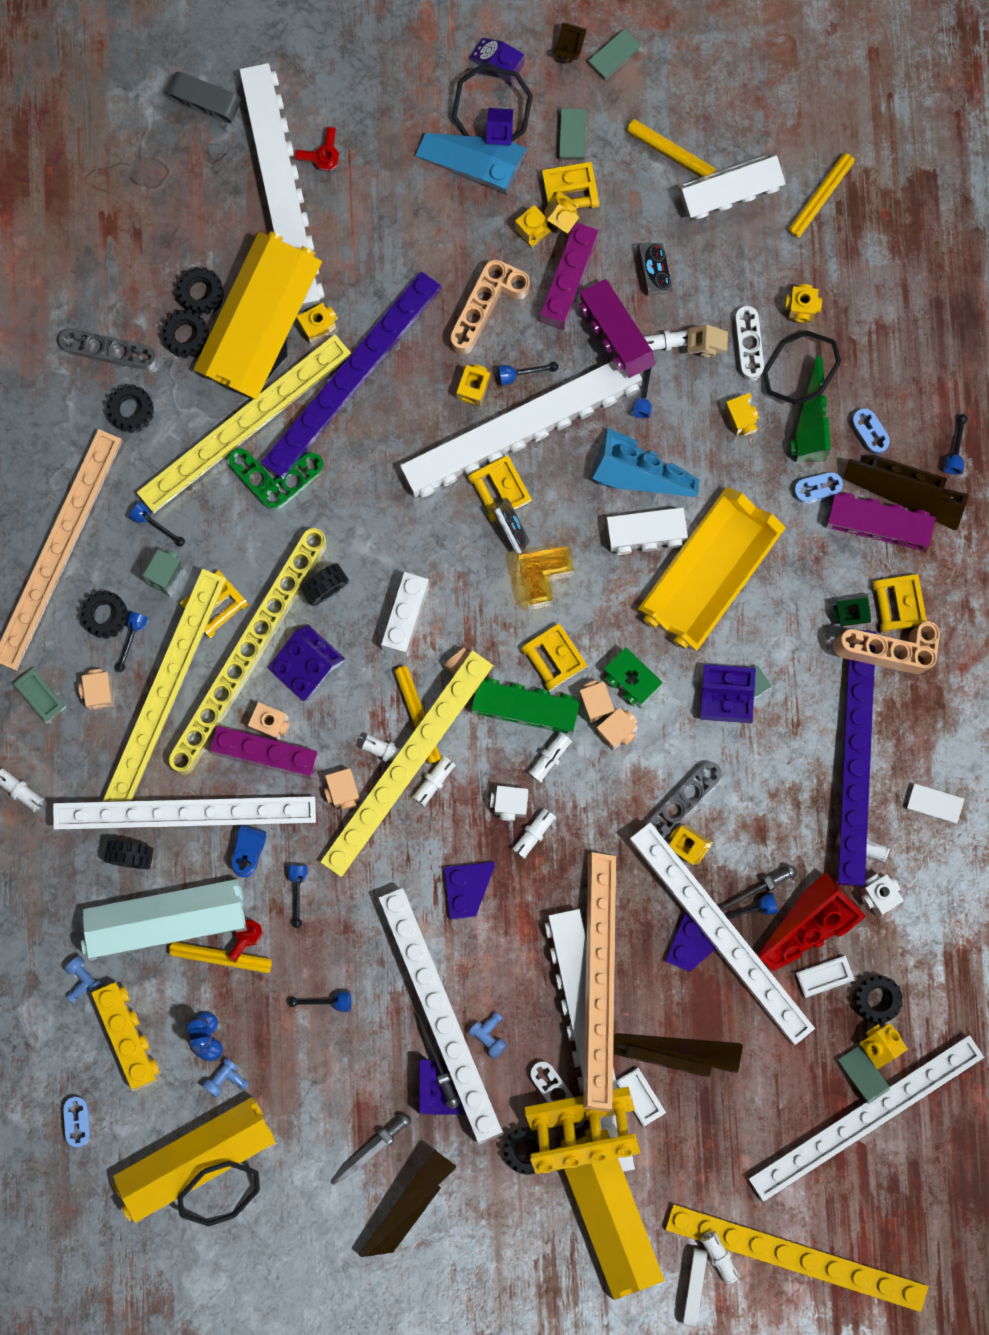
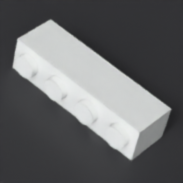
(731, 185)

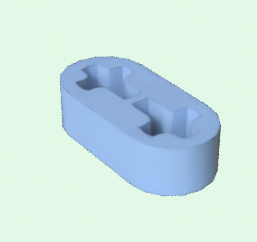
(875, 428)
(816, 482)
(70, 1123)

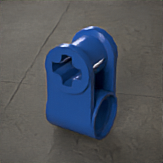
(248, 846)

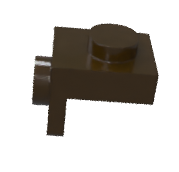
(570, 42)

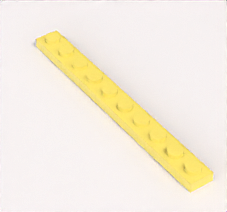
(244, 424)
(165, 687)
(406, 763)

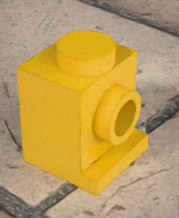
(562, 212)
(532, 226)
(315, 330)
(473, 374)
(742, 415)
(679, 844)

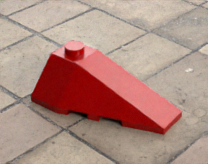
(815, 917)

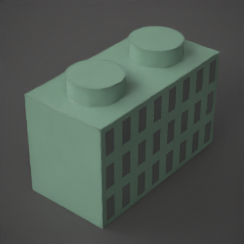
(164, 572)

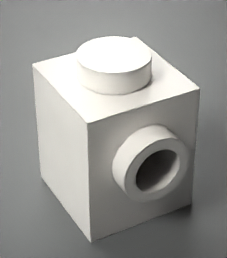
(509, 802)

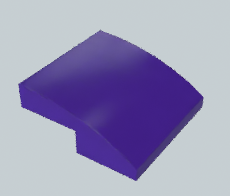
(728, 693)

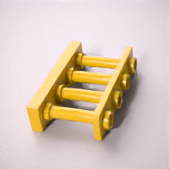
(570, 1111)

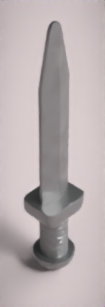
(770, 883)
(443, 1080)
(384, 1137)

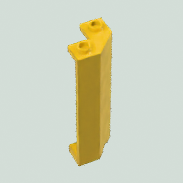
(258, 314)
(711, 569)
(167, 1172)
(614, 1224)

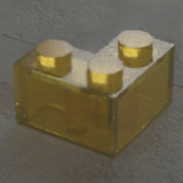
(539, 569)

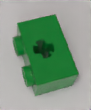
(646, 681)

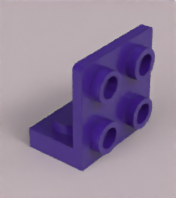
(305, 662)
(431, 1094)

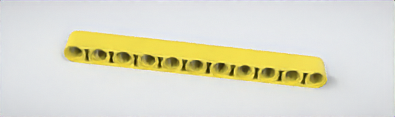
(247, 664)

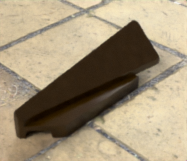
(909, 488)
(680, 1054)
(409, 1206)

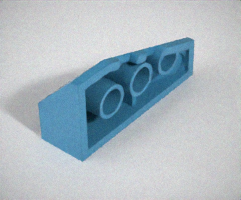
(474, 159)
(628, 467)

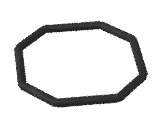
(500, 71)
(825, 383)
(211, 1169)

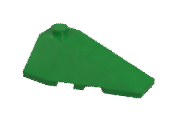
(813, 431)

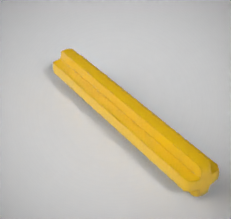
(670, 148)
(821, 195)
(414, 704)
(219, 957)

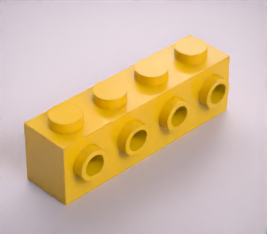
(125, 1036)

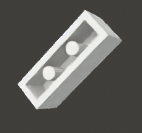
(647, 531)
(405, 614)

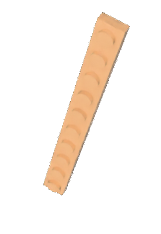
(58, 549)
(599, 982)

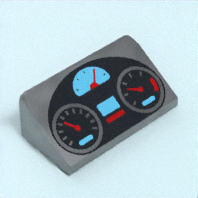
(655, 268)
(510, 525)

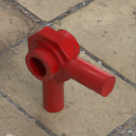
(326, 156)
(246, 938)

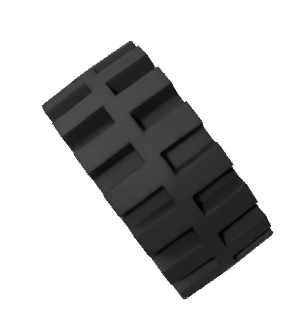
(196, 276)
(180, 319)
(121, 396)
(324, 584)
(93, 603)
(128, 854)
(863, 1006)
(510, 1150)

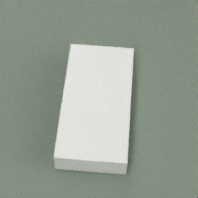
(935, 804)
(825, 976)
(645, 1101)

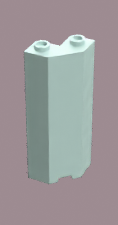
(163, 919)

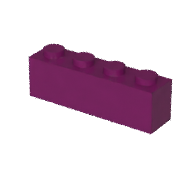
(569, 276)
(617, 329)
(881, 522)
(264, 753)

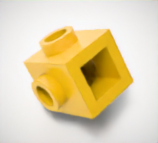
(801, 311)
(883, 1045)

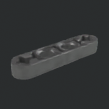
(106, 353)
(684, 803)

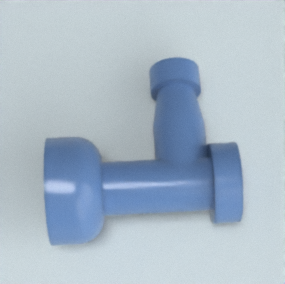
(87, 981)
(482, 1033)
(226, 1071)

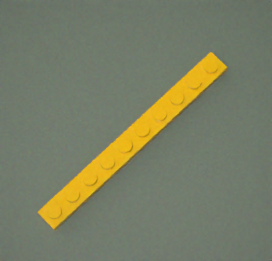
(800, 1258)

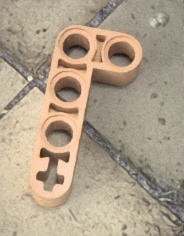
(484, 308)
(885, 645)

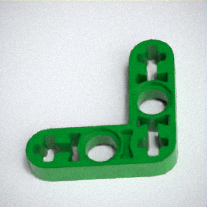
(271, 486)

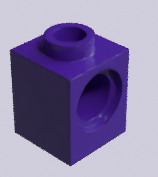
(499, 126)

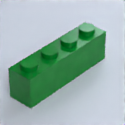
(526, 707)

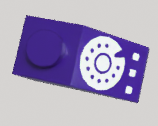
(498, 55)

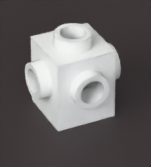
(889, 890)

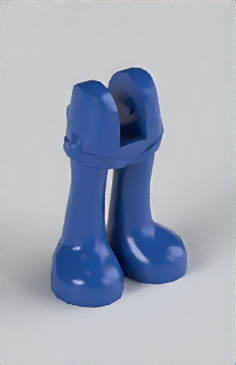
(200, 1036)

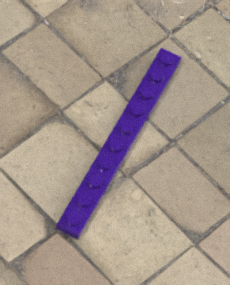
(351, 375)
(856, 772)

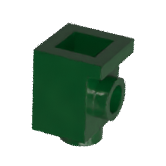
(861, 616)

